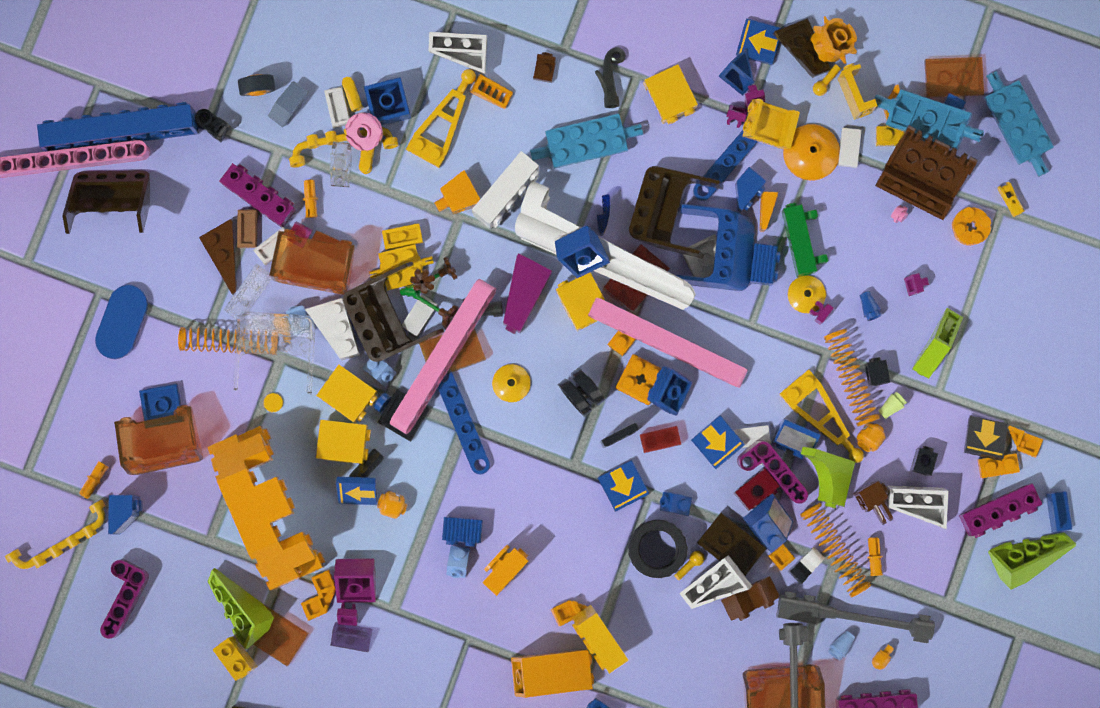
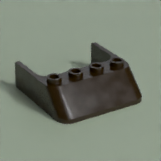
(107, 193)
(659, 206)
(377, 319)

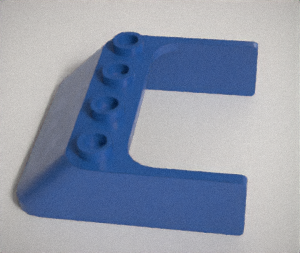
(732, 250)

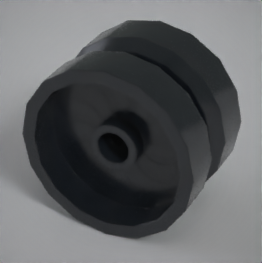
(583, 390)

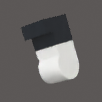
(806, 565)

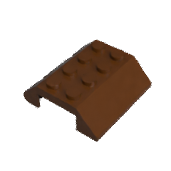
(925, 172)

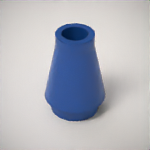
(869, 306)

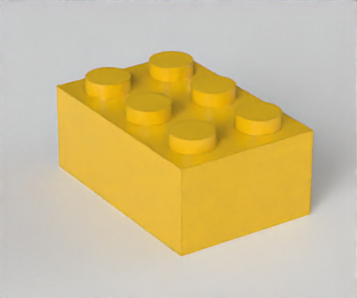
(598, 639)

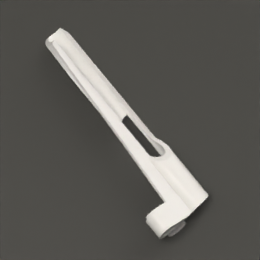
(544, 227)

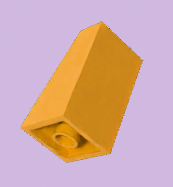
(552, 673)

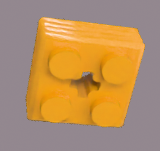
(628, 383)

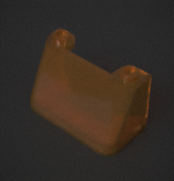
(312, 263)
(158, 442)
(772, 687)

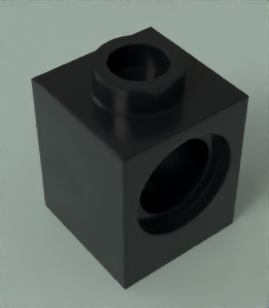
(877, 372)
(916, 464)

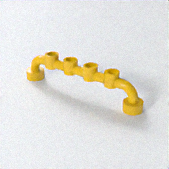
(314, 142)
(56, 550)

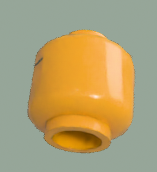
(871, 437)
(391, 504)

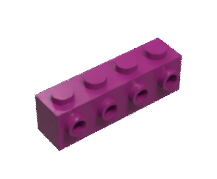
(257, 195)
(1000, 510)
(903, 699)

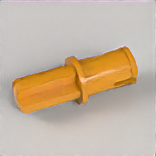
(310, 199)
(93, 480)
(875, 556)

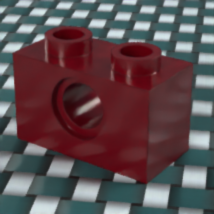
(761, 479)

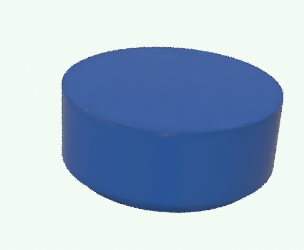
(382, 402)

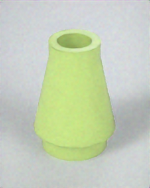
(892, 405)

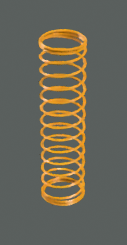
(182, 340)
(873, 417)
(865, 585)

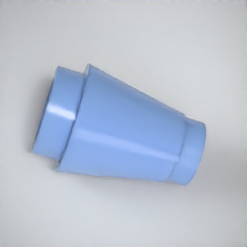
(841, 646)

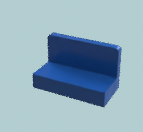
(1059, 511)

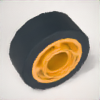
(256, 85)

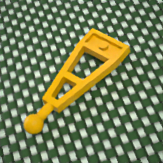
(428, 150)
(803, 387)

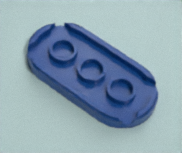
(121, 322)

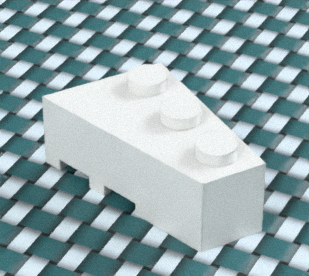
(462, 49)
(336, 327)
(920, 502)
(717, 583)

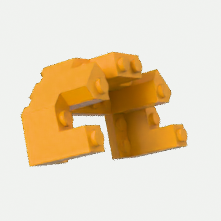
(259, 506)

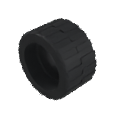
(680, 543)

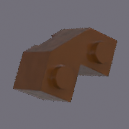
(742, 603)

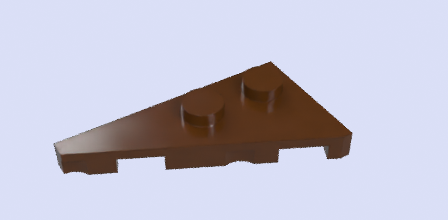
(220, 247)

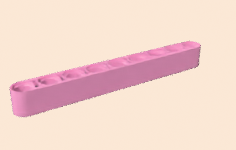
(73, 158)
(667, 342)
(443, 356)

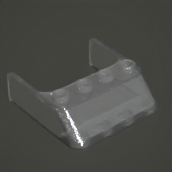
(277, 336)

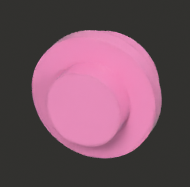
(899, 214)

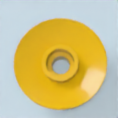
(799, 300)
(511, 393)

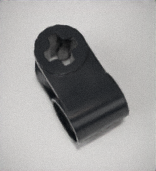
(215, 126)

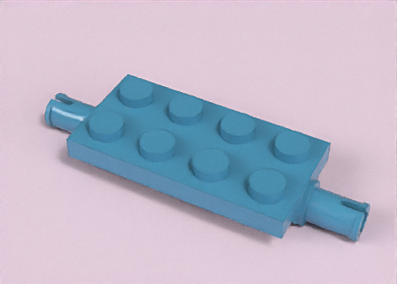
(930, 117)
(1018, 123)
(586, 141)

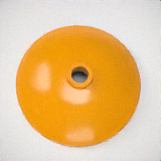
(812, 165)

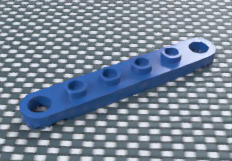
(726, 163)
(463, 423)

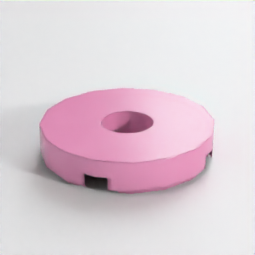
(373, 128)

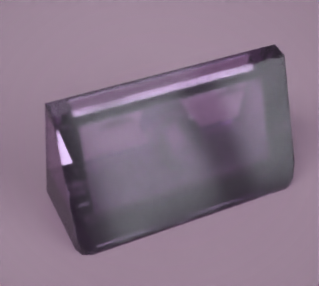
(351, 637)

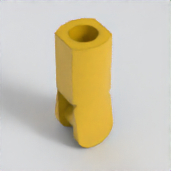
(352, 94)
(366, 161)
(1013, 202)

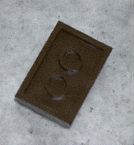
(727, 539)

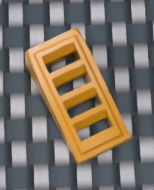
(488, 82)
(767, 205)

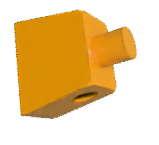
(458, 194)

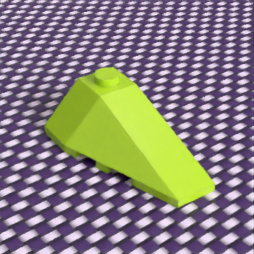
(1025, 560)
(246, 613)

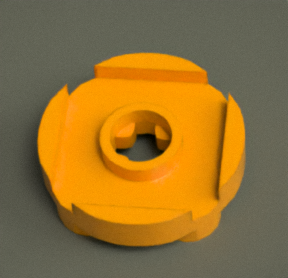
(960, 227)

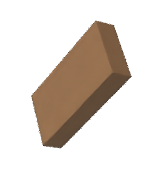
(247, 229)

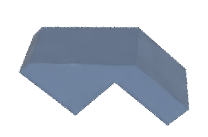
(287, 103)

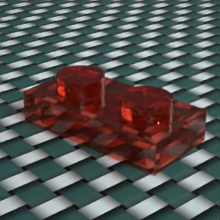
(660, 439)

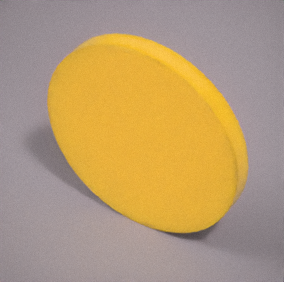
(273, 402)

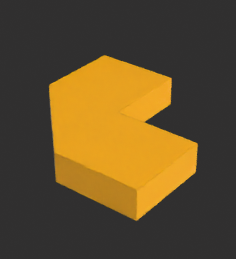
(320, 604)

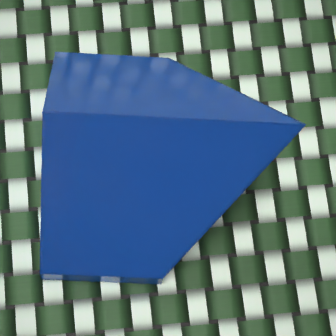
(738, 73)

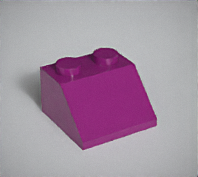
(355, 580)

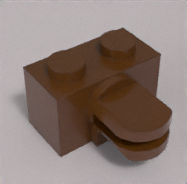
(873, 496)

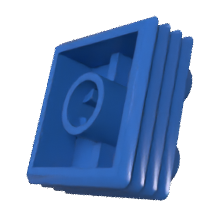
(669, 390)

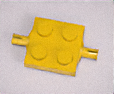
(395, 258)

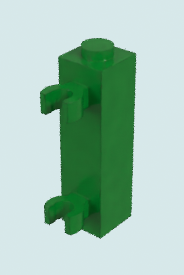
(799, 239)

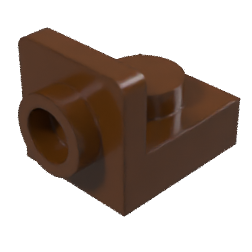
(544, 67)

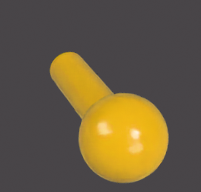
(820, 87)
(696, 559)

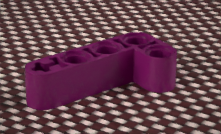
(777, 473)
(121, 601)

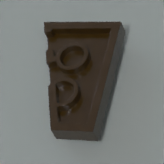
(798, 42)

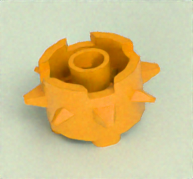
(834, 40)

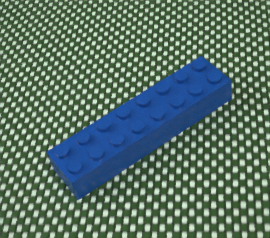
(114, 128)

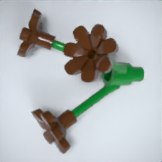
(422, 284)

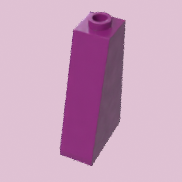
(525, 289)

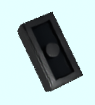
(369, 465)

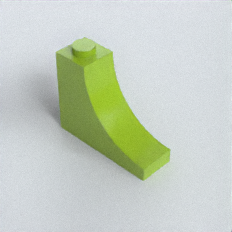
(938, 344)
(833, 476)

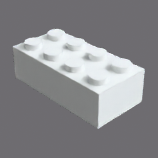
(505, 190)

